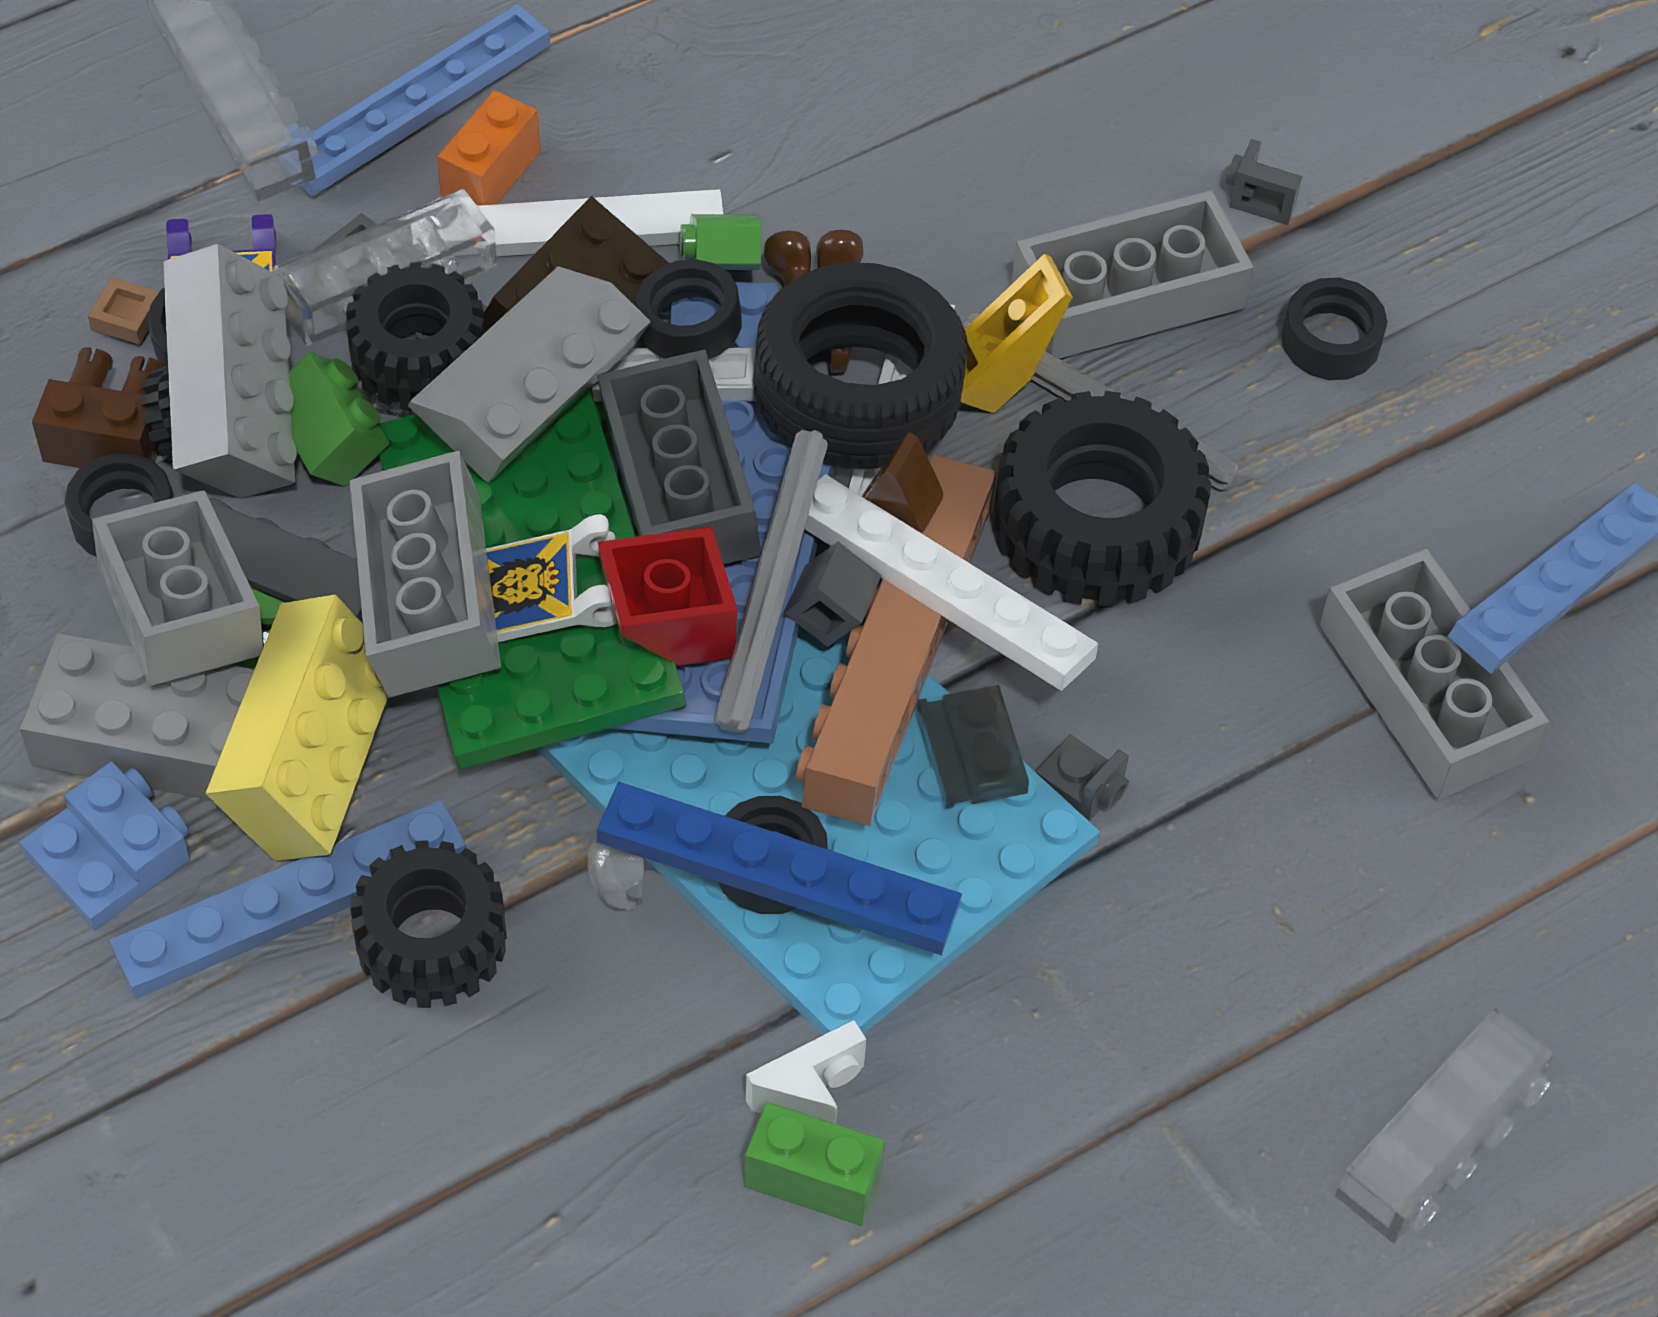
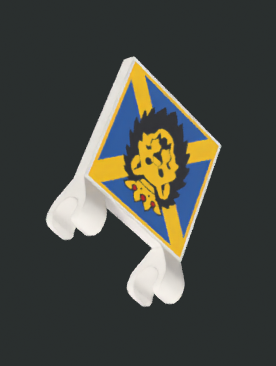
(538, 583)

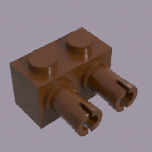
(88, 421)

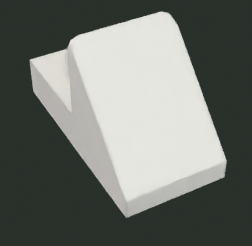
(801, 1075)

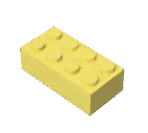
(301, 731)

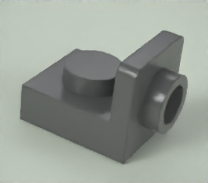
(1262, 188)
(1085, 776)

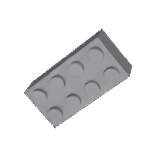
(1142, 272)
(229, 372)
(423, 574)
(1430, 693)
(101, 710)

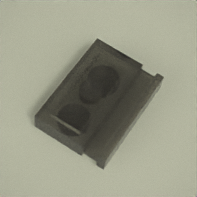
(973, 746)

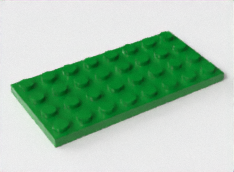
(566, 677)

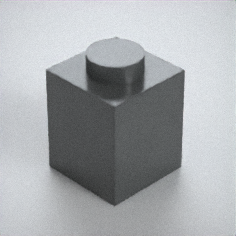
(832, 594)

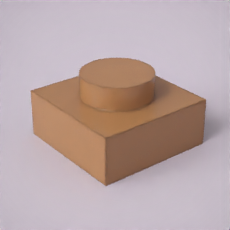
(122, 310)

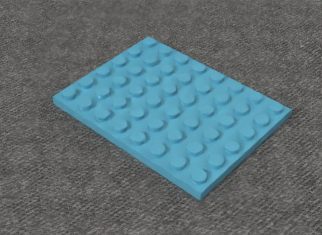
(826, 969)

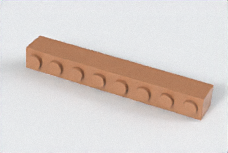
(888, 666)

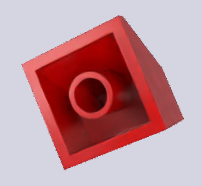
(672, 594)

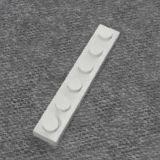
(950, 585)

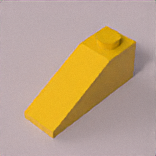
(1013, 336)

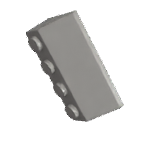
(529, 368)

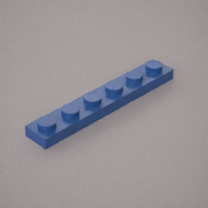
(779, 868)

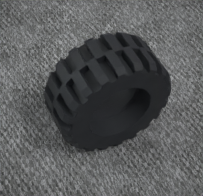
(1114, 443)

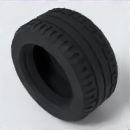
(863, 309)

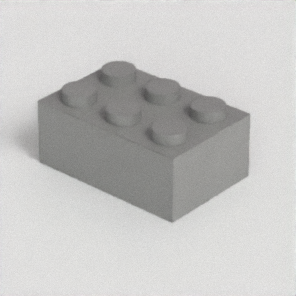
(178, 587)

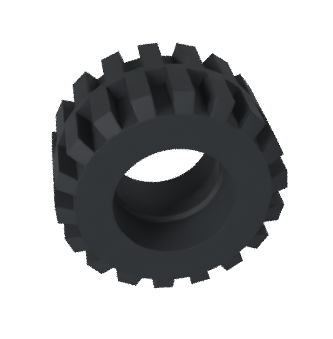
(405, 304)
(423, 882)

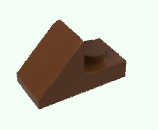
(907, 485)

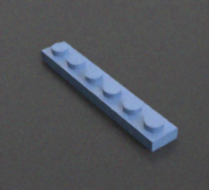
(424, 94)
(1558, 579)
(269, 904)

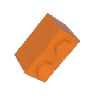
(490, 150)

